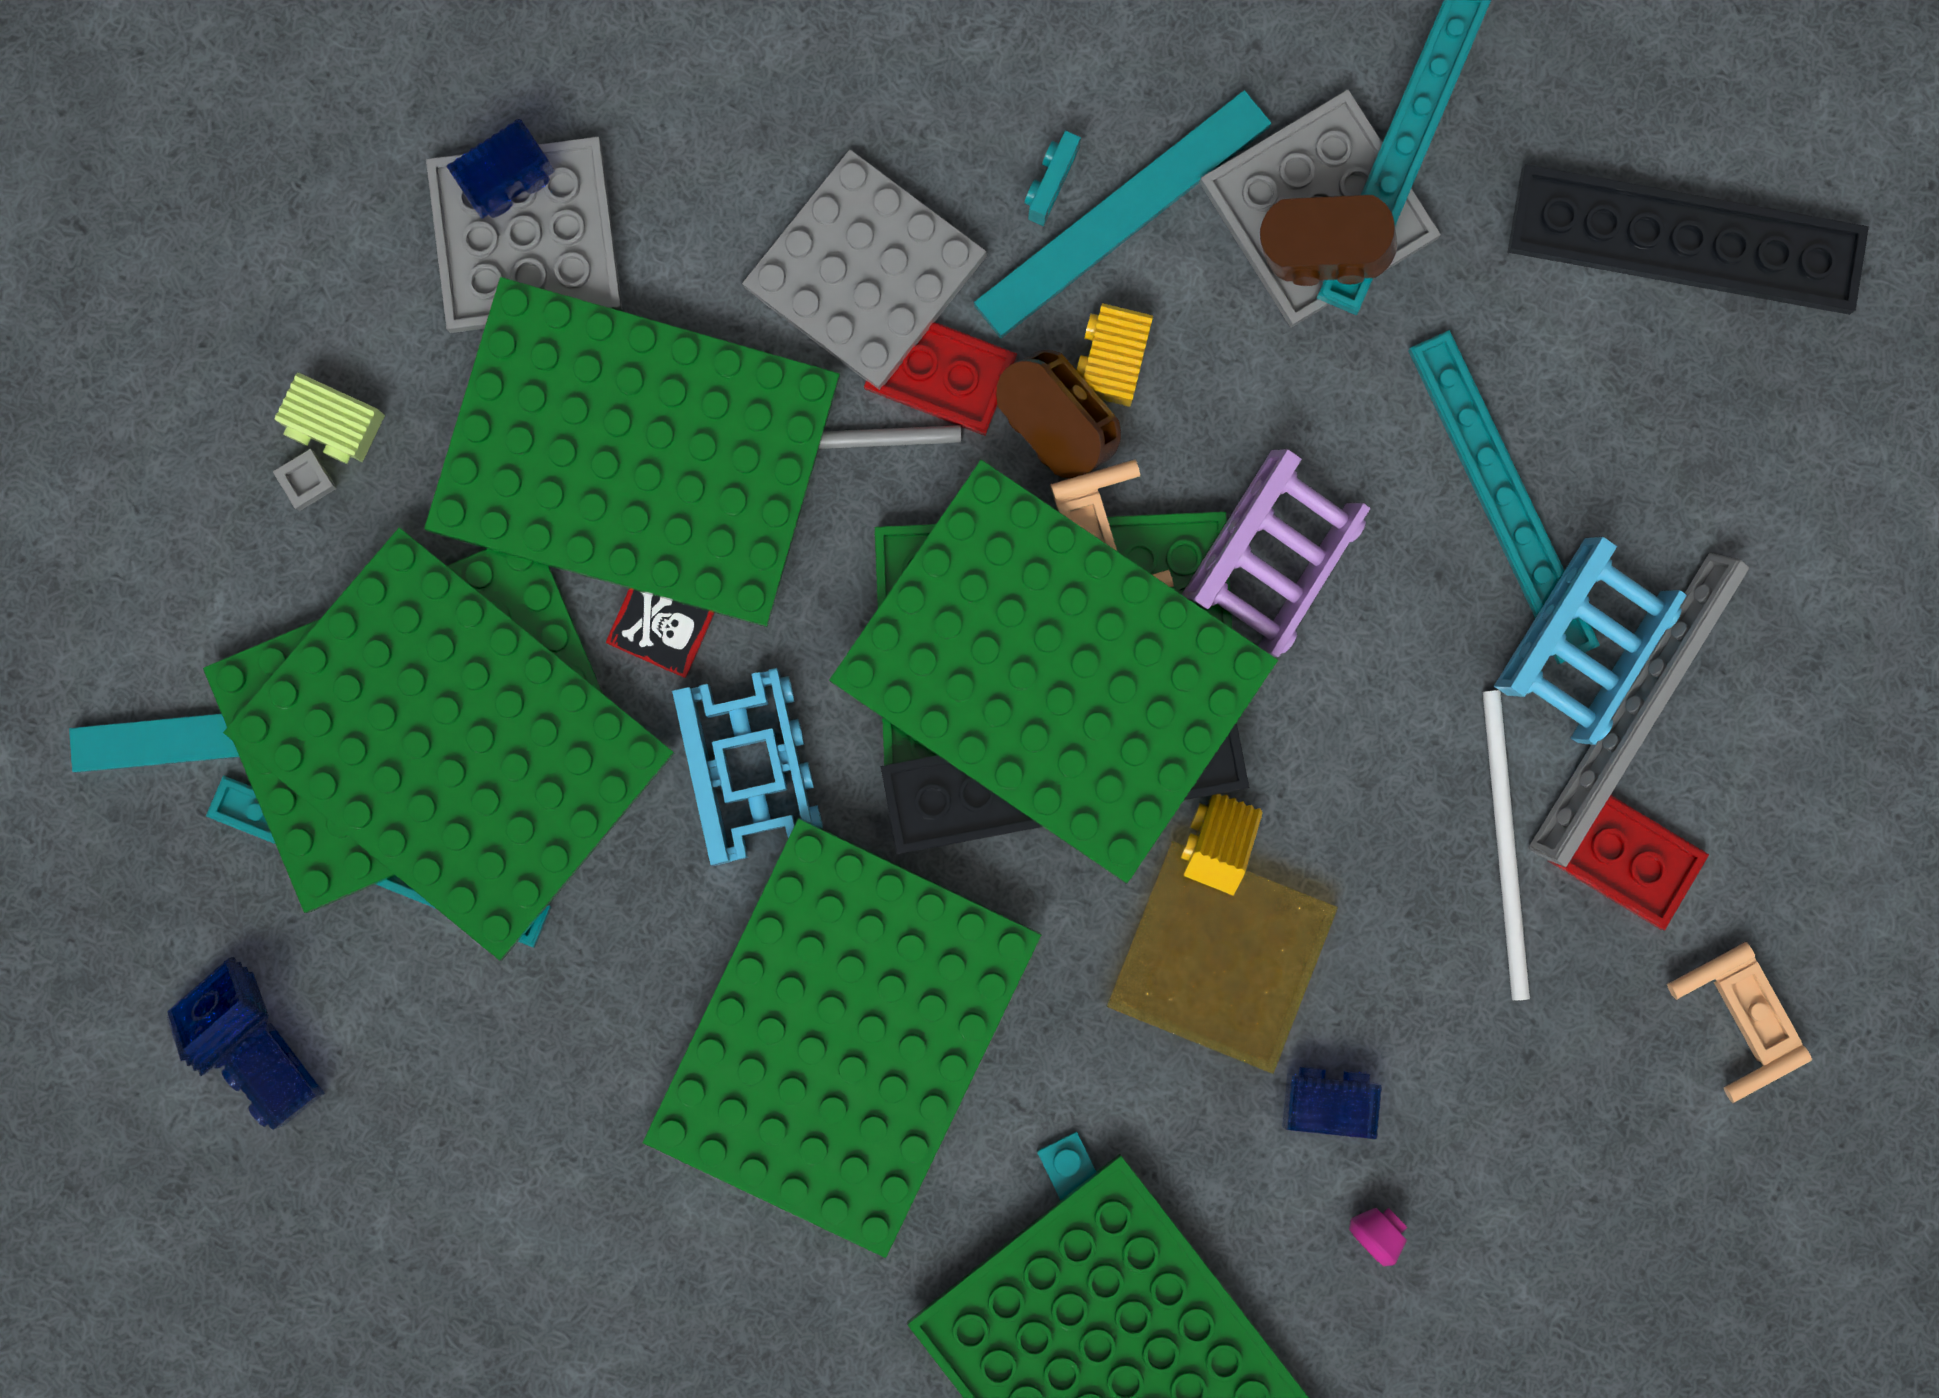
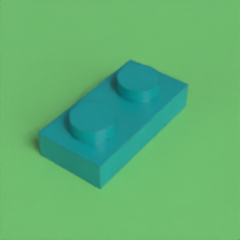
(1059, 162)

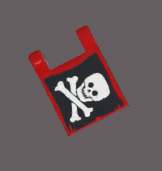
(660, 631)

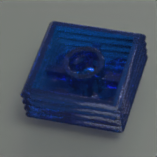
(217, 1017)

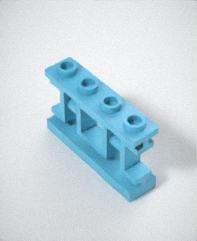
(712, 774)

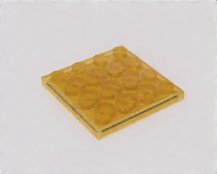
(1222, 963)

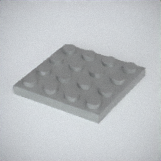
(1313, 157)
(545, 240)
(864, 269)

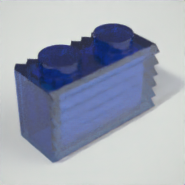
(501, 170)
(271, 1079)
(1332, 1104)

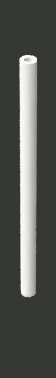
(1506, 845)

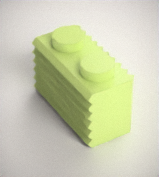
(329, 418)

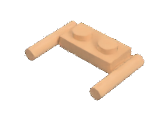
(1082, 503)
(1755, 1013)

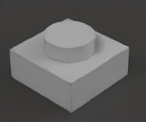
(304, 480)

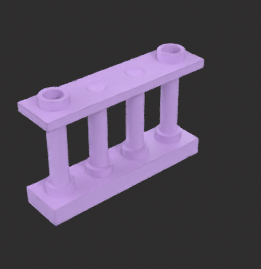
(1233, 551)

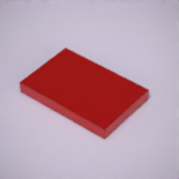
(950, 378)
(1636, 863)

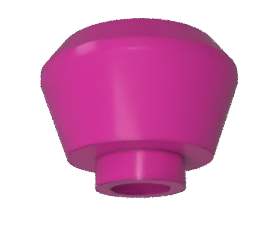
(1380, 1234)

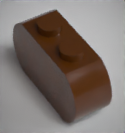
(1329, 239)
(1058, 414)

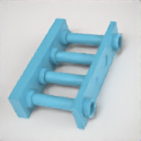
(1548, 638)

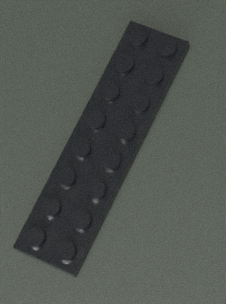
(1688, 239)
(941, 806)

